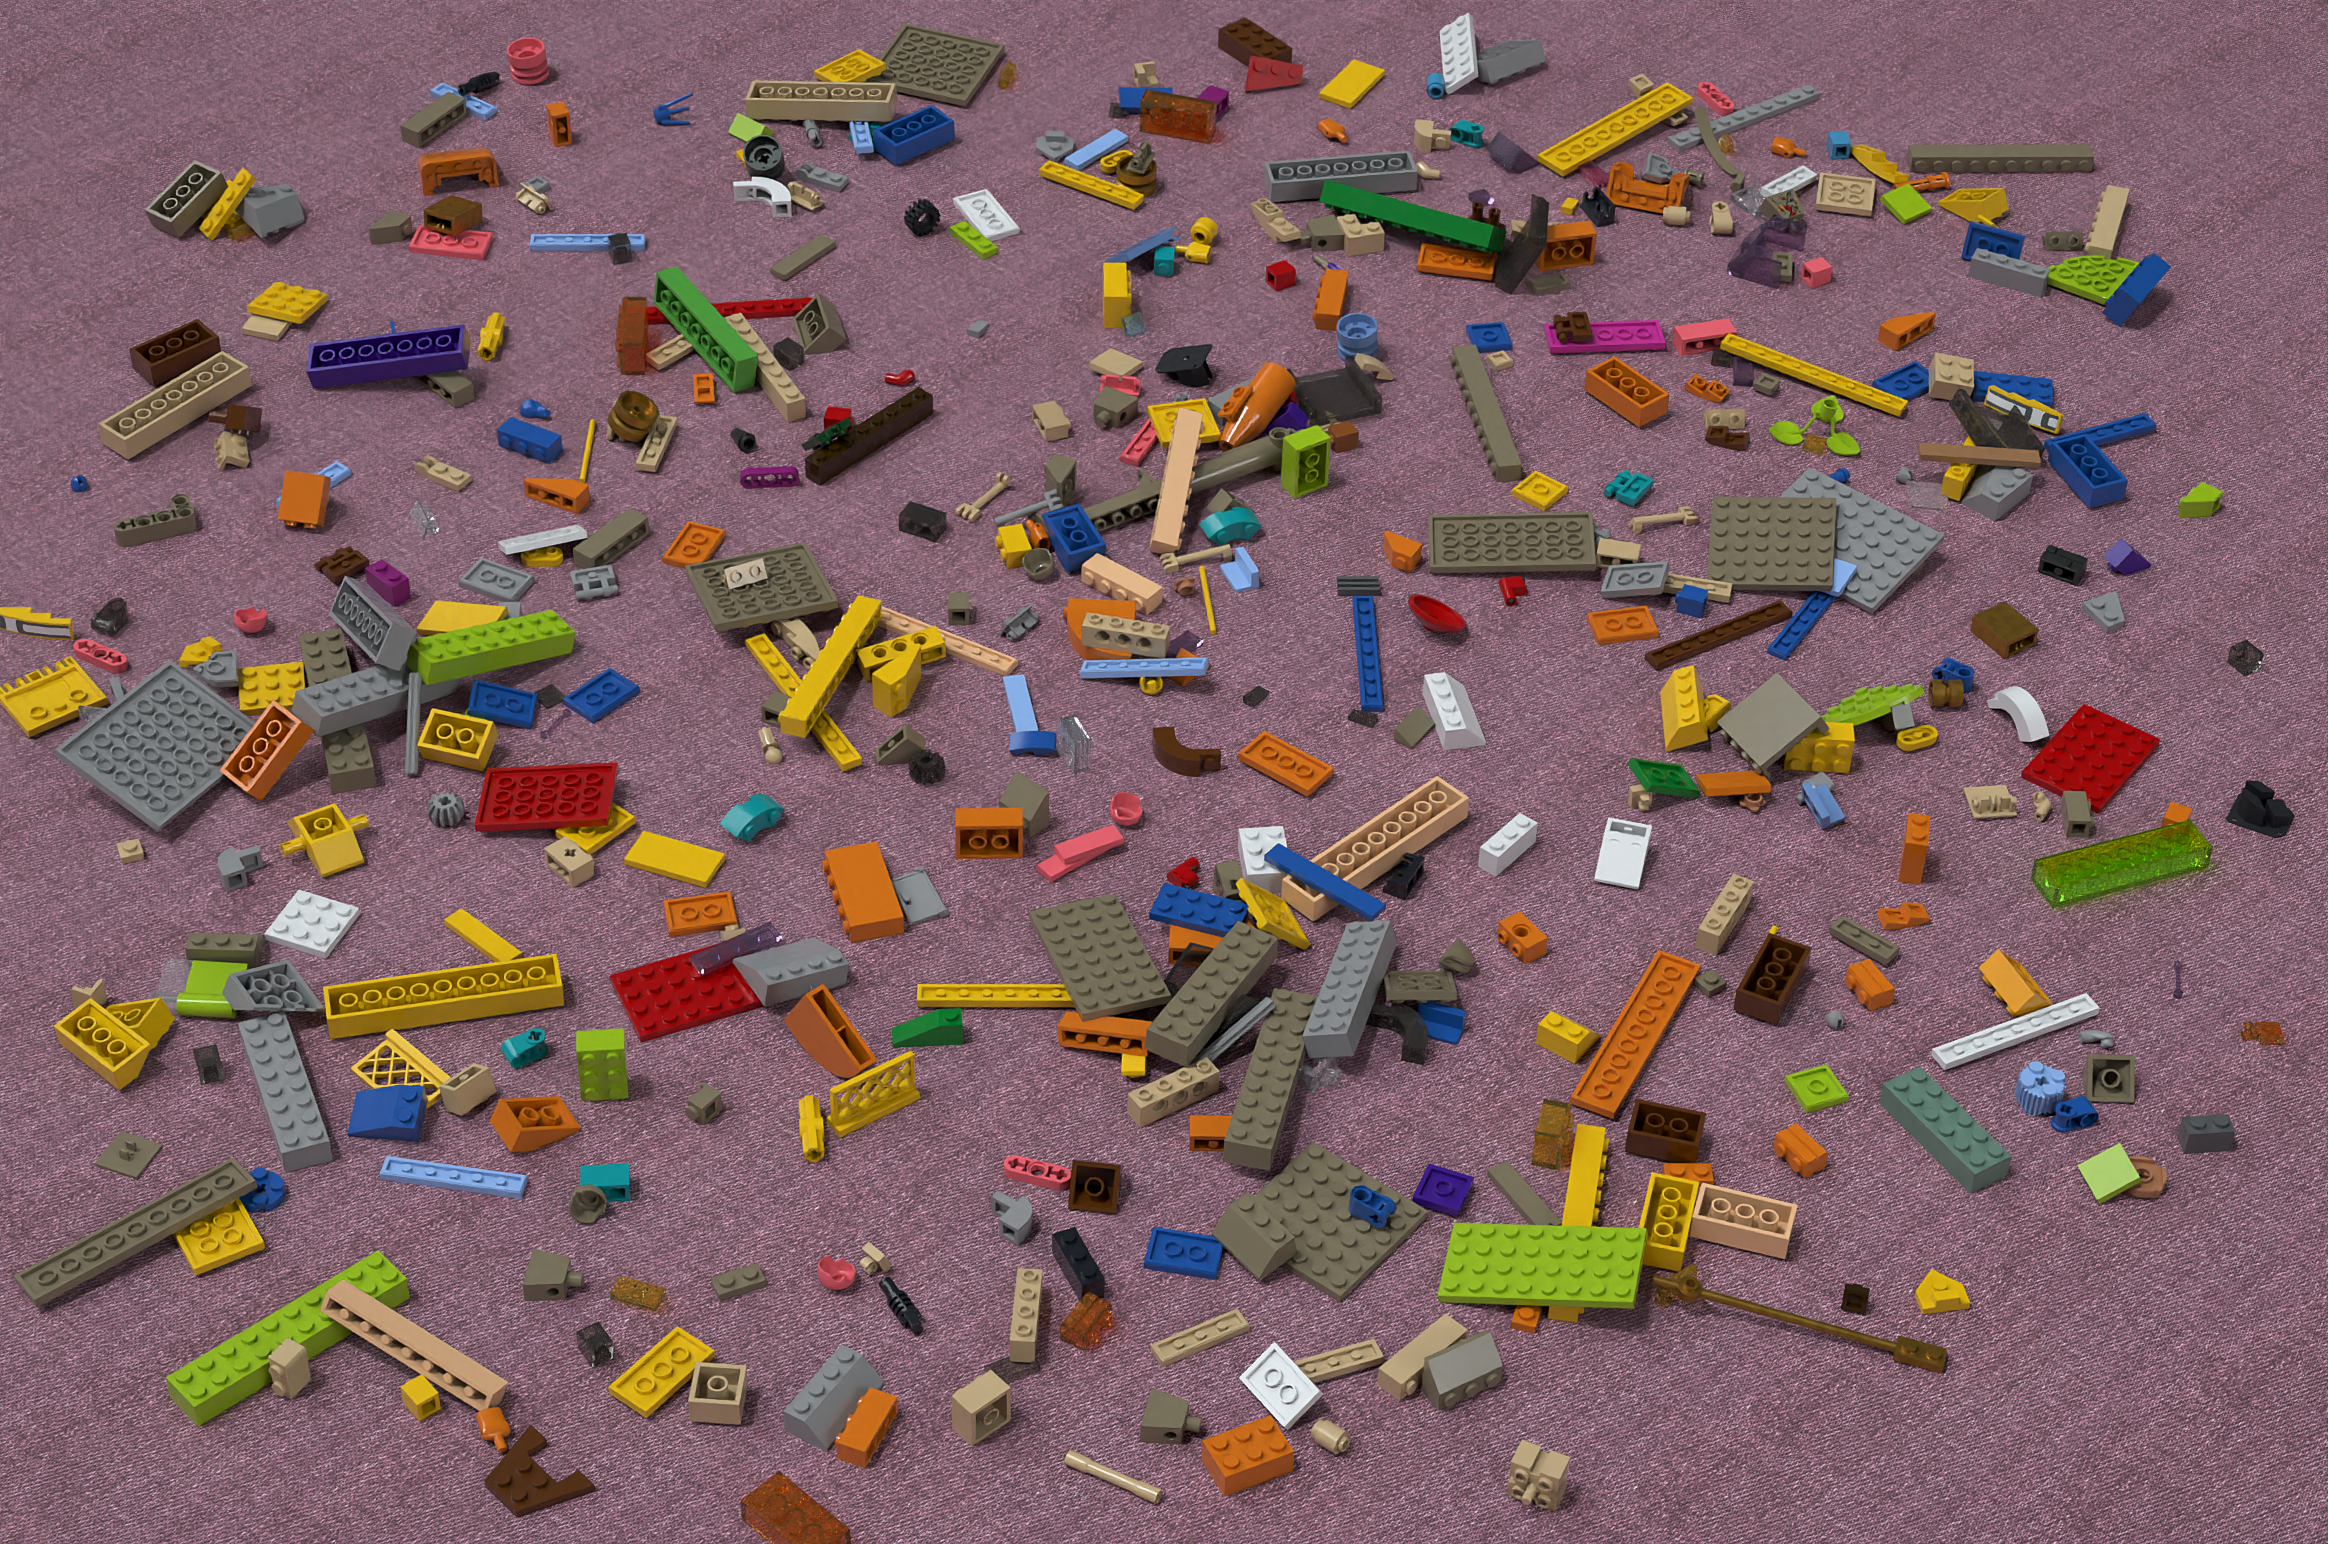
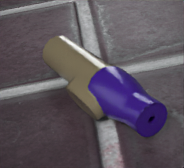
(1324, 263)

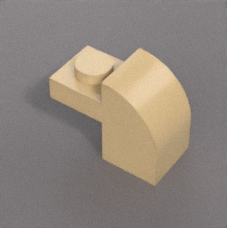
(1429, 138)

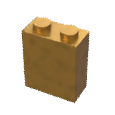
(452, 215)
(2004, 630)

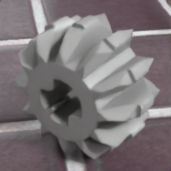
(445, 809)

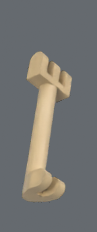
(972, 511)
(1684, 513)
(1171, 562)

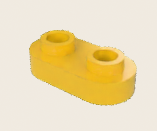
(1109, 163)
(542, 557)
(1916, 737)

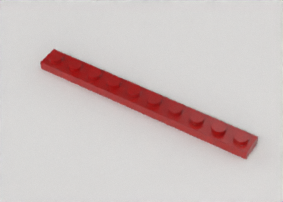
(749, 309)

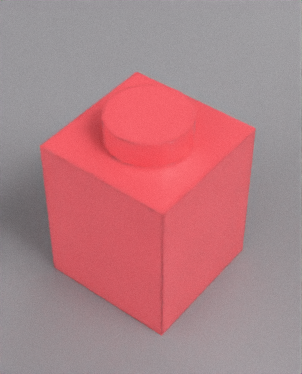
(1816, 272)

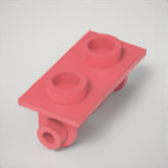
(1128, 385)

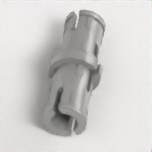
(812, 132)

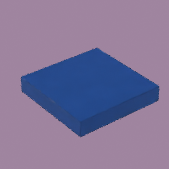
(1489, 337)

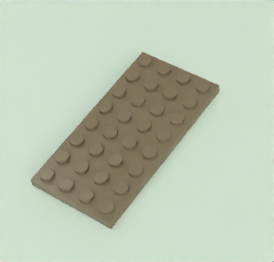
(1511, 542)
(1099, 957)

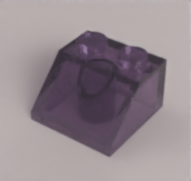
(1510, 154)

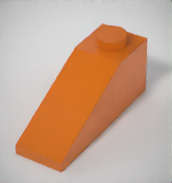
(1905, 329)
(560, 493)

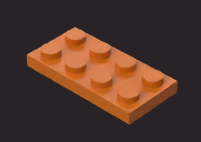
(1456, 261)
(1285, 763)

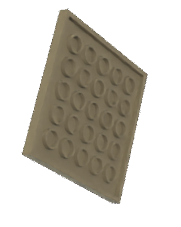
(937, 64)
(1772, 543)
(791, 588)
(1331, 1243)

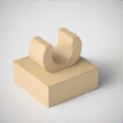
(1639, 797)
(873, 1260)

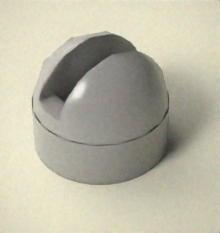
(1904, 475)
(1835, 1019)

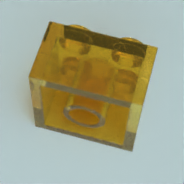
(1553, 1134)

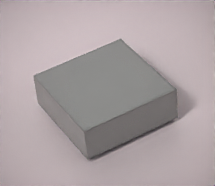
(538, 184)

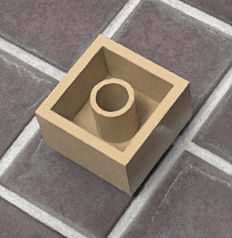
(1948, 374)
(718, 1393)
(981, 1407)

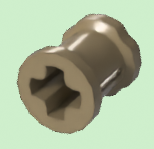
(1695, 176)

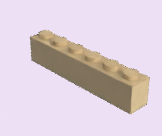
(2107, 221)

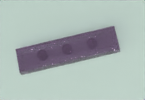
(738, 946)

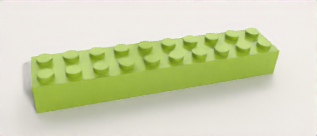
(242, 1362)

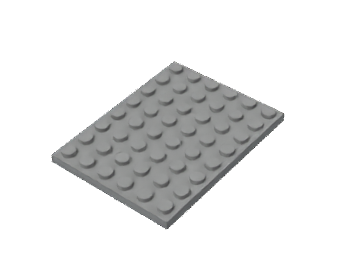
(1872, 537)
(158, 745)

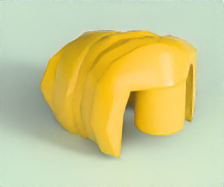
(1151, 685)

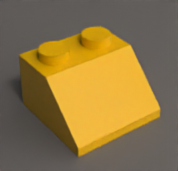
(1565, 1036)

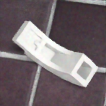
(766, 191)
(2023, 710)

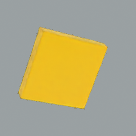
(1539, 490)

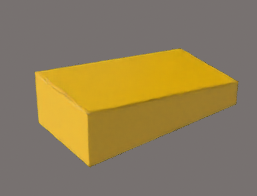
(1569, 206)

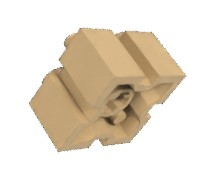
(1538, 1476)

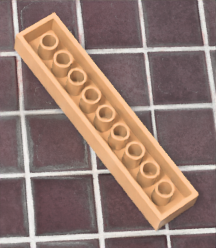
(1381, 843)

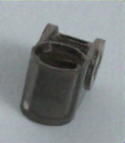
(111, 617)

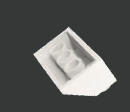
(1451, 712)

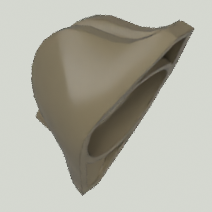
(1457, 958)

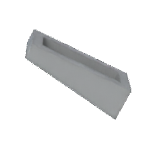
(977, 328)

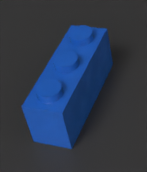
(529, 440)

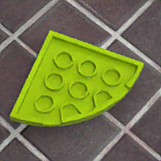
(2091, 276)
(1871, 703)

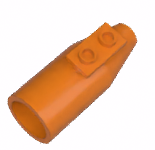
(1255, 405)

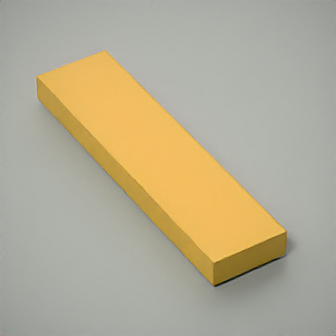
(481, 937)

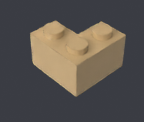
(1361, 238)

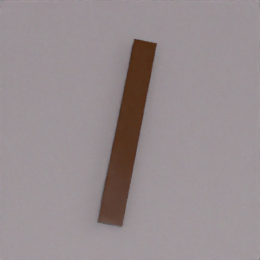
(1718, 635)

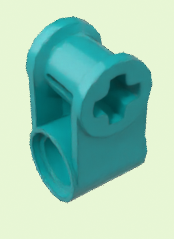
(1467, 133)
(523, 1049)

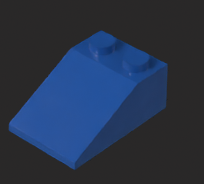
(1073, 536)
(389, 1113)

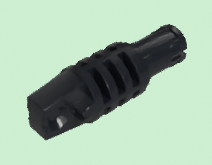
(479, 83)
(901, 1305)

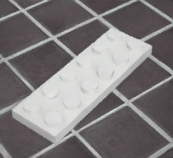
(1458, 53)

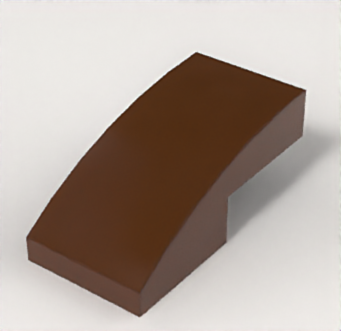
(1721, 437)

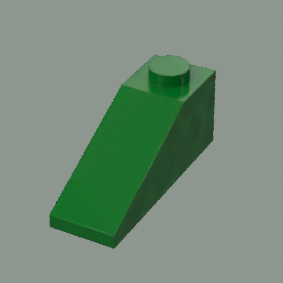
(931, 1029)

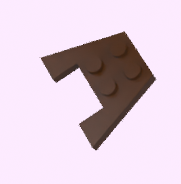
(525, 1486)

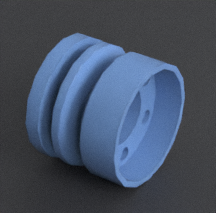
(1357, 335)

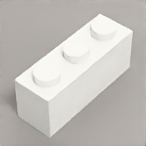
(1507, 844)

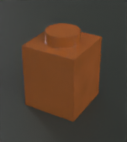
(1343, 436)

